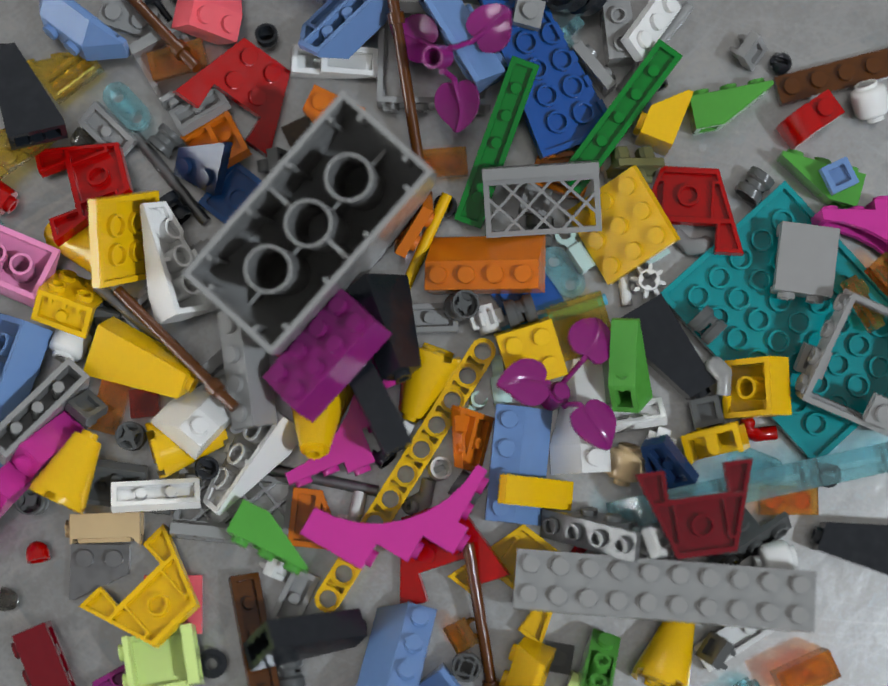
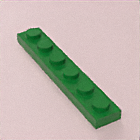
(626, 107)
(497, 137)

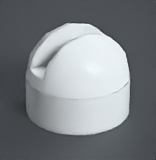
(441, 475)

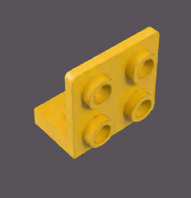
(66, 303)

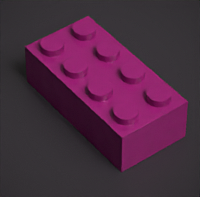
(326, 355)

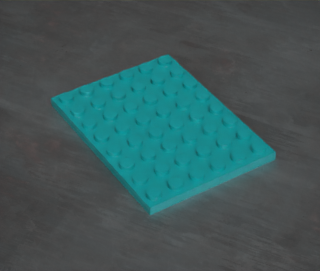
(771, 326)

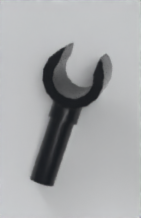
(159, 5)

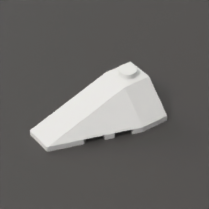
(166, 257)
(193, 420)
(567, 450)
(249, 460)

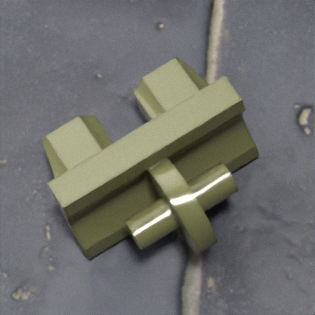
(644, 159)

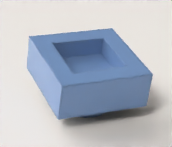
(838, 176)

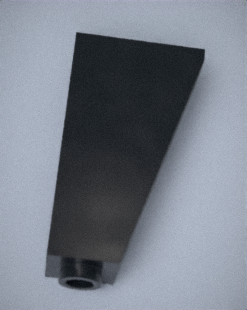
(24, 103)
(391, 304)
(670, 349)
(379, 411)
(854, 543)
(303, 637)

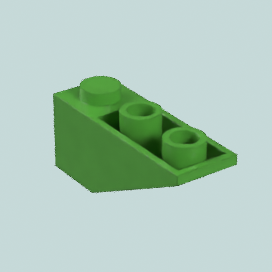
(716, 109)
(807, 173)
(628, 367)
(260, 530)
(599, 659)

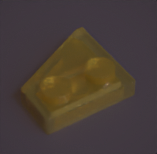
(64, 74)

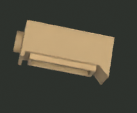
(106, 527)

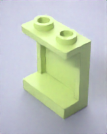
(172, 664)

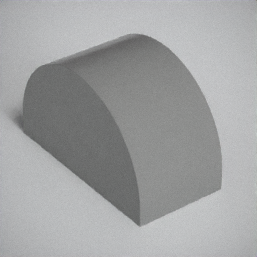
(312, 225)

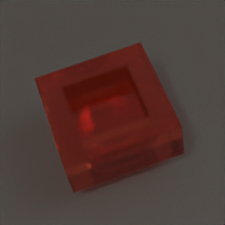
(143, 404)

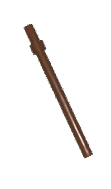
(396, 19)
(177, 47)
(213, 386)
(480, 616)

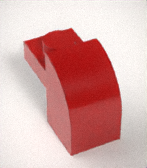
(809, 119)

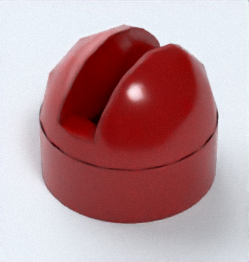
(37, 553)

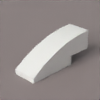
(360, 65)

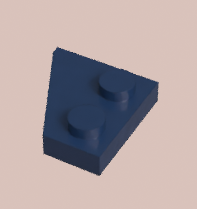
(204, 165)
(663, 455)

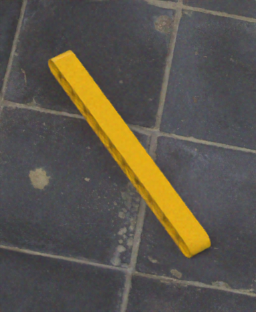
(408, 458)

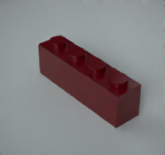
(42, 657)

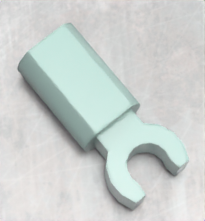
(576, 252)
(498, 394)

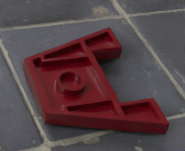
(703, 522)

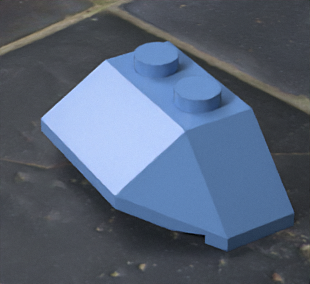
(342, 27)
(81, 31)

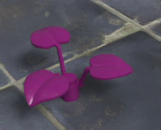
(457, 101)
(528, 384)

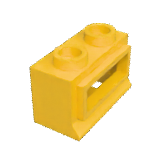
(715, 441)

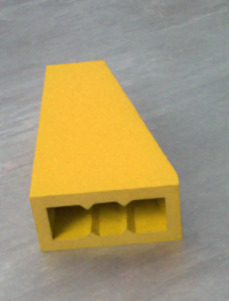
(136, 360)

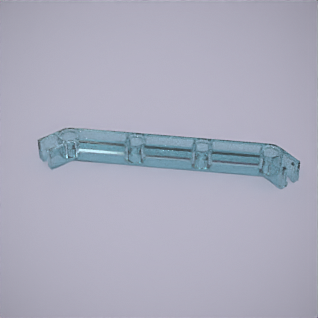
(773, 480)

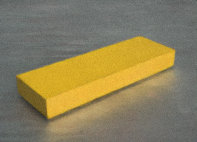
(535, 492)

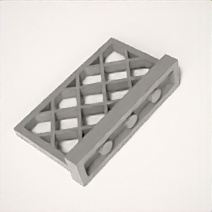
(537, 174)
(215, 531)

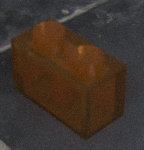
(808, 670)

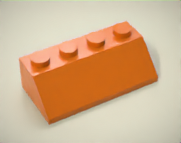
(486, 265)

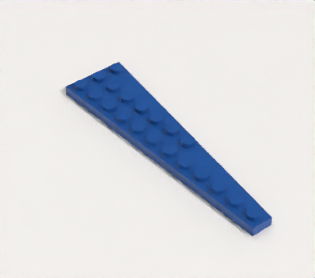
(562, 98)

